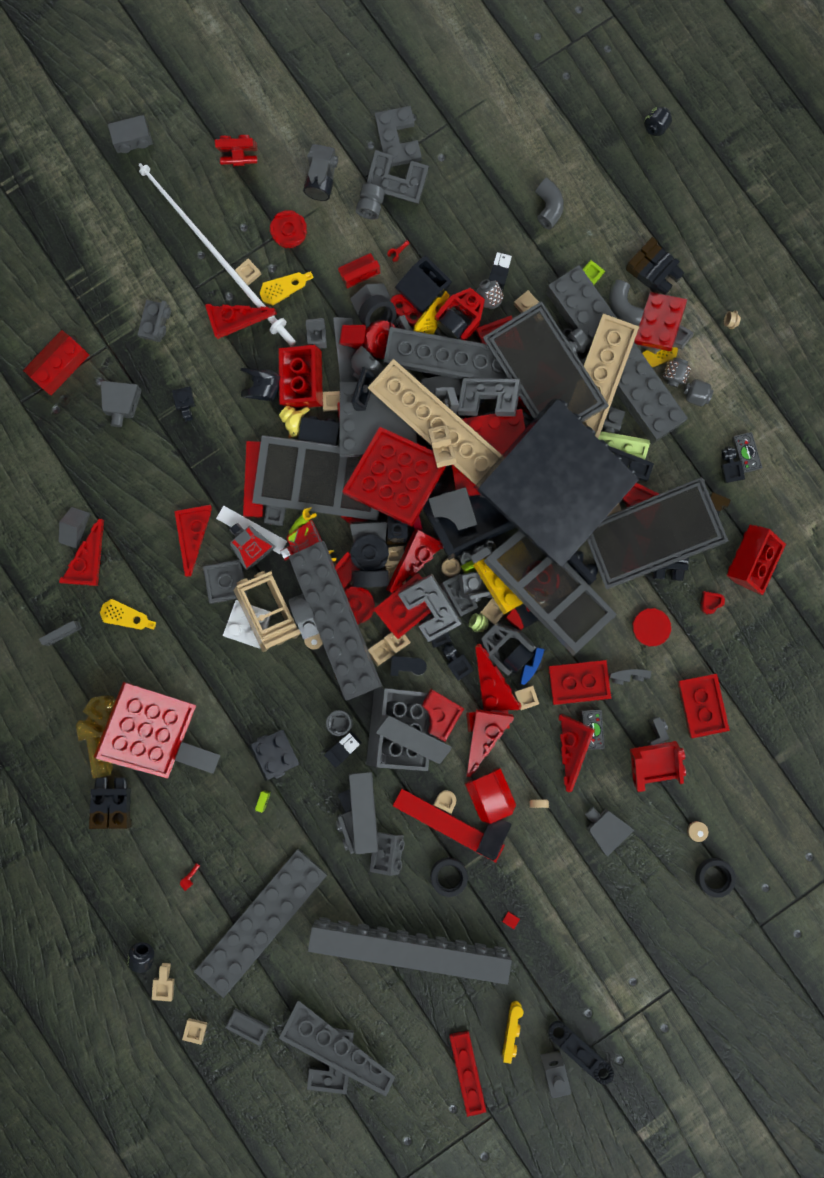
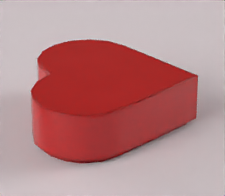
(711, 601)

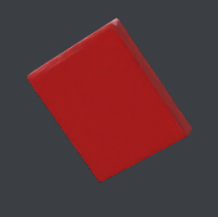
(511, 920)

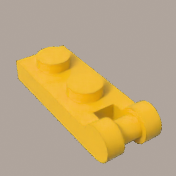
(512, 1031)

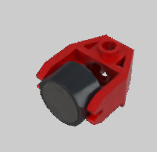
(470, 305)

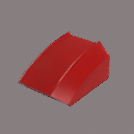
(491, 796)

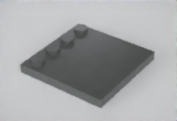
(360, 427)

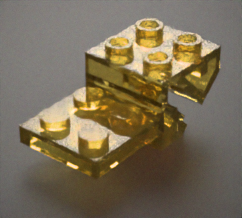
(98, 709)

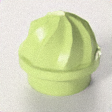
(478, 622)

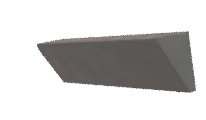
(344, 352)
(412, 739)
(363, 813)

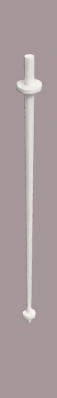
(277, 325)

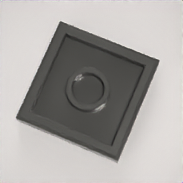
(222, 580)

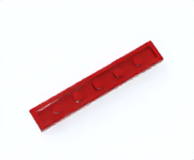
(440, 820)

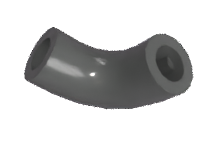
(553, 203)
(620, 305)

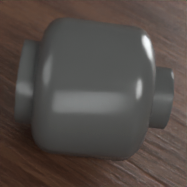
(698, 392)

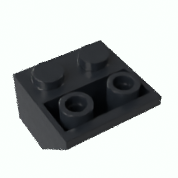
(423, 284)

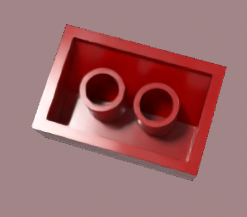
(56, 362)
(300, 376)
(756, 559)

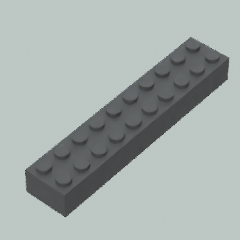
(639, 384)
(410, 951)

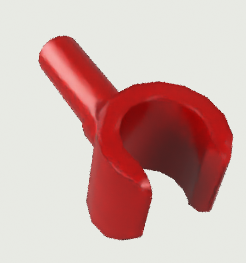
(398, 251)
(186, 883)

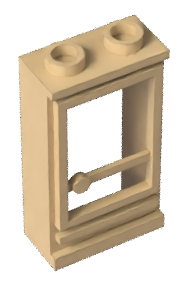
(275, 634)

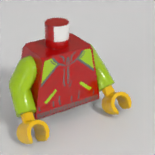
(302, 535)

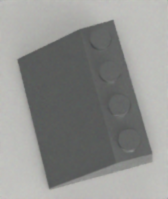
(406, 708)

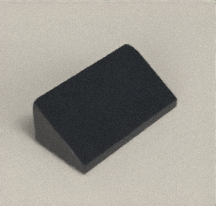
(362, 393)
(493, 839)

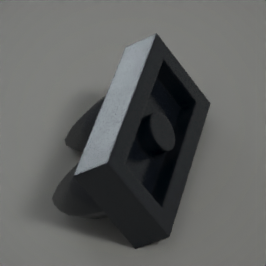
(587, 572)

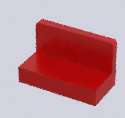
(359, 270)
(344, 569)

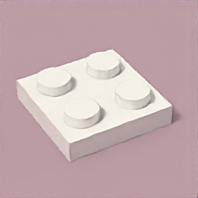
(239, 628)

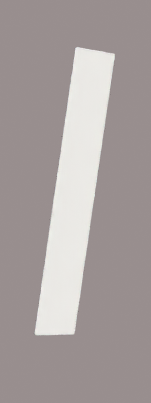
(231, 518)

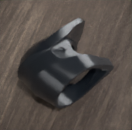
(265, 384)

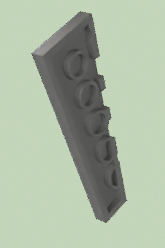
(320, 1040)

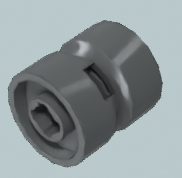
(370, 201)
(578, 341)
(339, 723)

